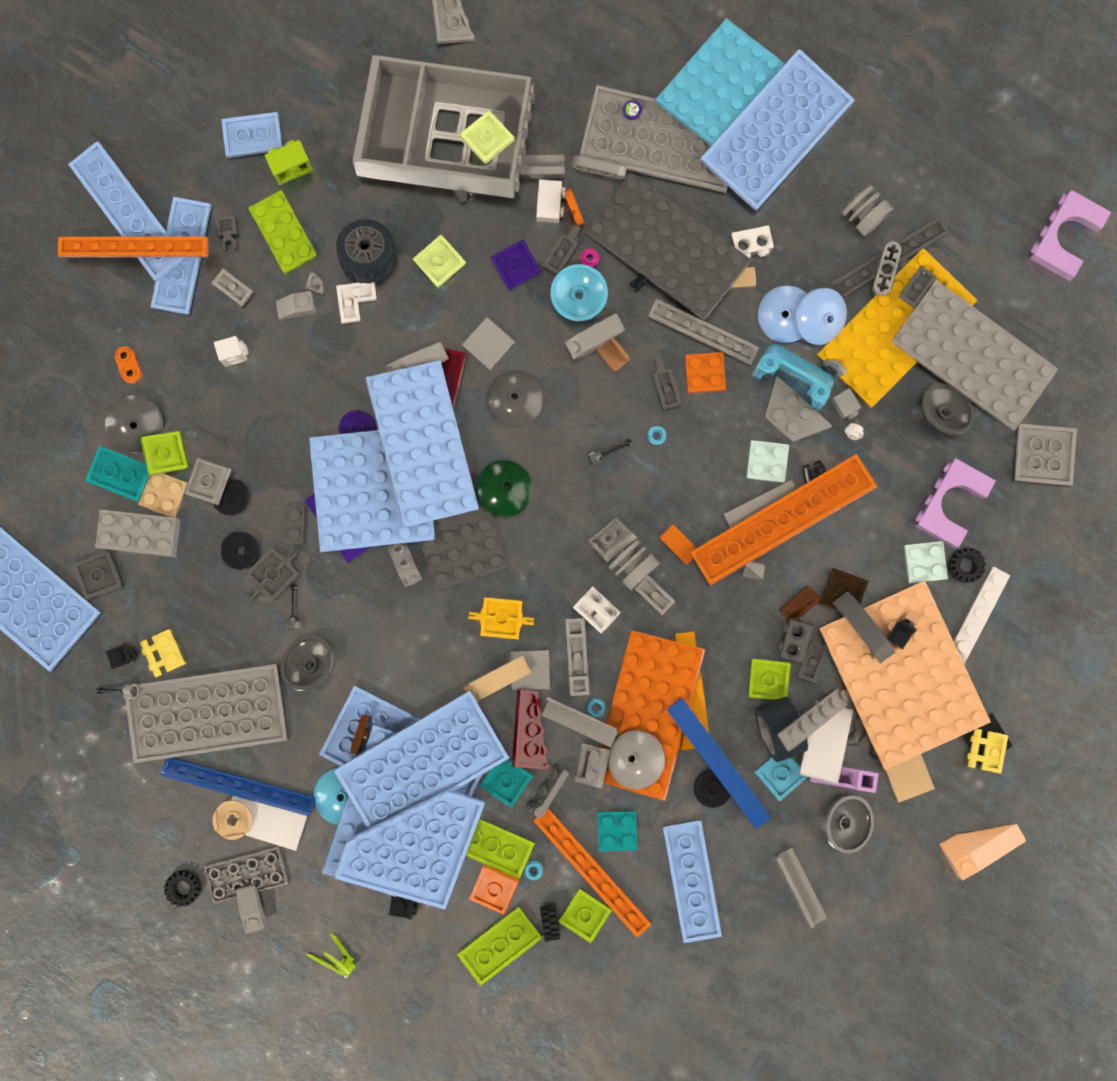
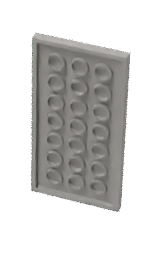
(649, 145)
(974, 355)
(206, 713)

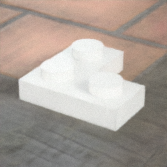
(349, 297)

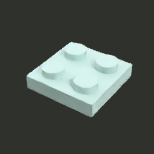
(767, 461)
(925, 562)

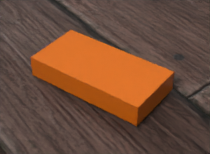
(678, 544)

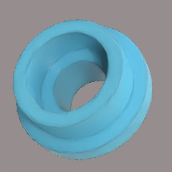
(661, 431)
(600, 703)
(538, 874)

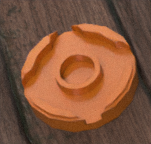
(574, 206)

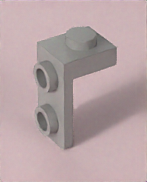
(404, 564)

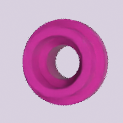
(585, 253)

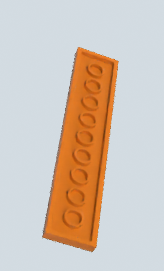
(783, 519)

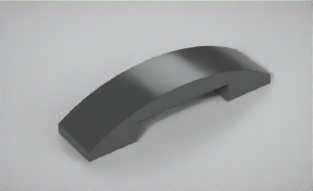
(864, 626)

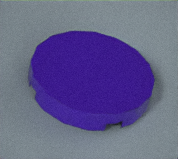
(355, 422)

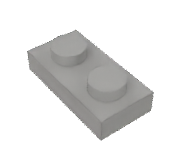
(232, 287)
(654, 595)

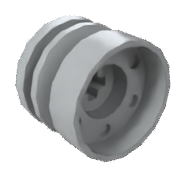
(867, 210)
(634, 564)

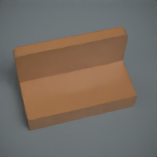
(613, 355)

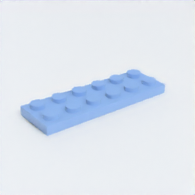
(176, 288)
(692, 881)

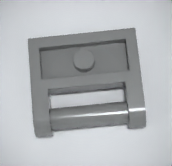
(596, 765)

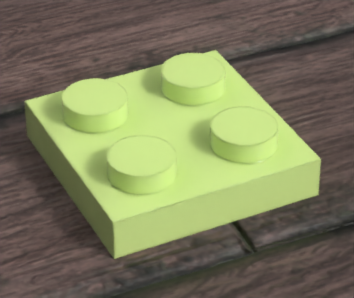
(487, 137)
(439, 261)

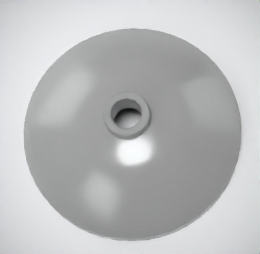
(648, 759)

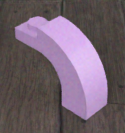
(855, 779)

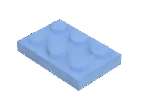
(251, 134)

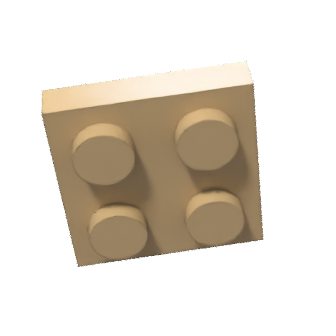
(163, 494)

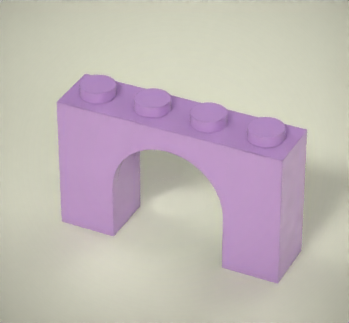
(1072, 208)
(956, 476)

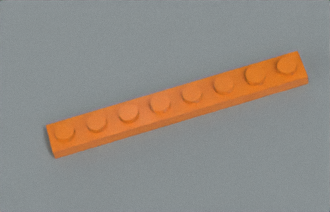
(133, 246)
(592, 873)

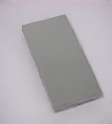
(757, 504)
(259, 868)

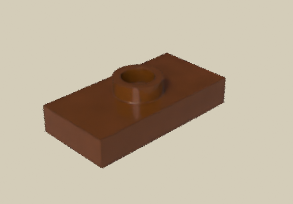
(800, 603)
(361, 734)

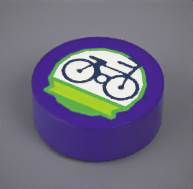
(632, 110)

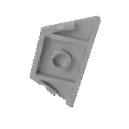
(792, 413)

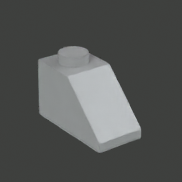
(296, 305)
(250, 909)

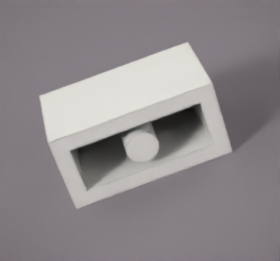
(549, 201)

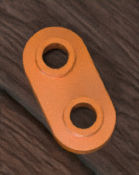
(128, 364)

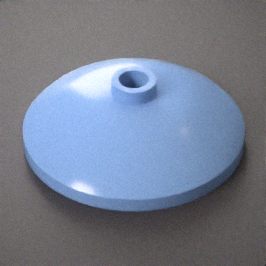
(771, 309)
(813, 315)

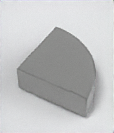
(315, 284)
(834, 368)

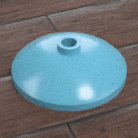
(582, 280)
(326, 797)

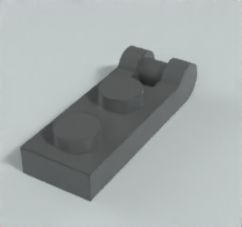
(547, 791)

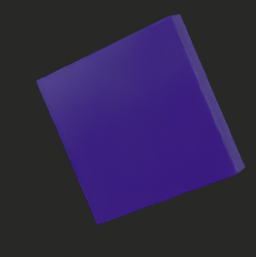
(516, 265)

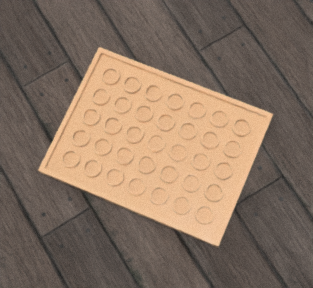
(917, 693)

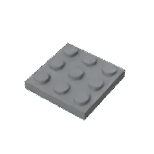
(1045, 454)

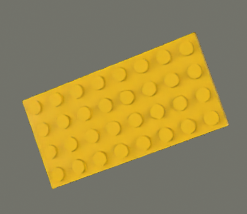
(865, 341)

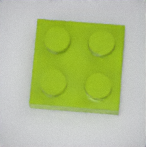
(164, 453)
(768, 679)
(585, 915)

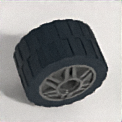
(366, 251)

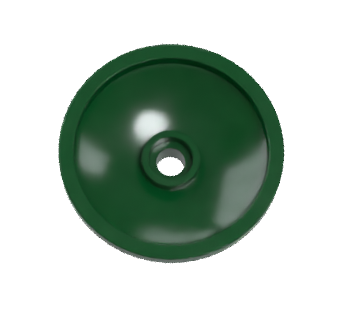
(495, 497)

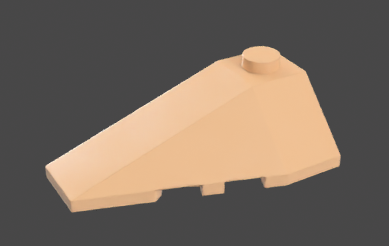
(978, 849)

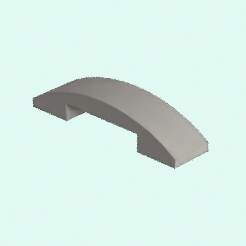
(577, 656)

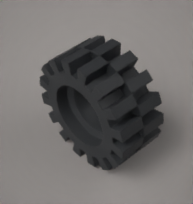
(978, 562)
(170, 891)
(550, 922)

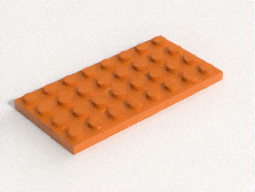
(651, 680)

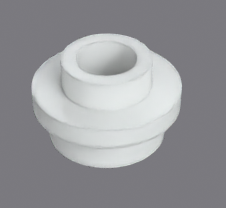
(854, 431)

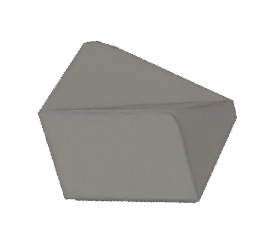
(754, 570)

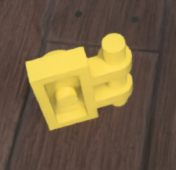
(168, 651)
(993, 752)

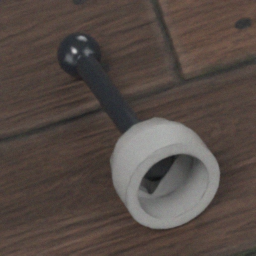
(129, 691)

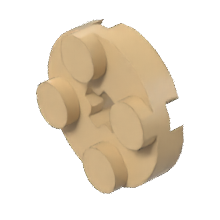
(226, 828)

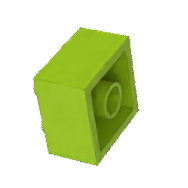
(288, 161)

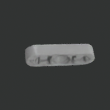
(599, 167)
(885, 254)

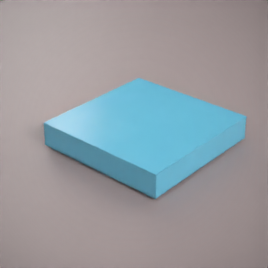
(780, 776)

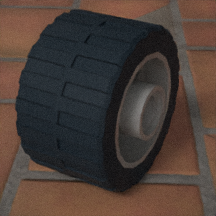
(772, 720)

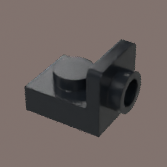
(901, 633)
(121, 656)
(402, 907)

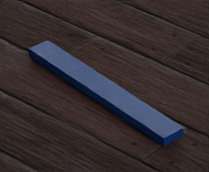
(718, 763)
(238, 786)

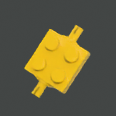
(501, 618)

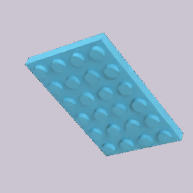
(719, 82)

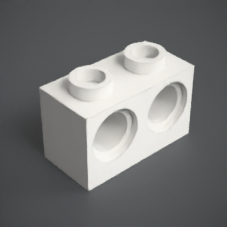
(750, 238)
(231, 351)
(596, 609)

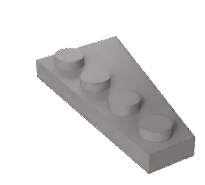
(450, 22)

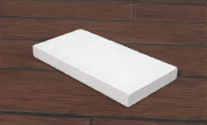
(827, 748)
(273, 824)

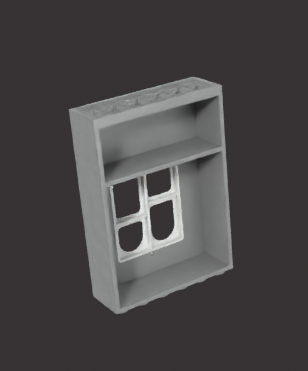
(402, 117)

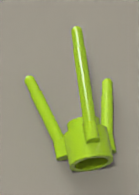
(343, 966)

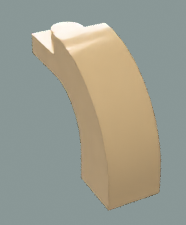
(498, 679)

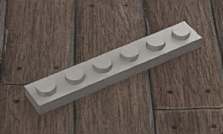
(703, 332)
(814, 717)

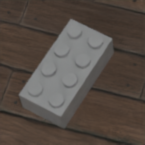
(137, 533)

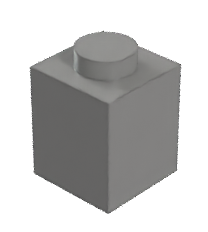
(846, 404)

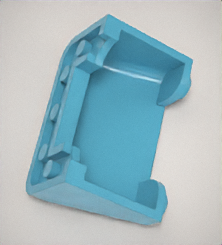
(819, 379)

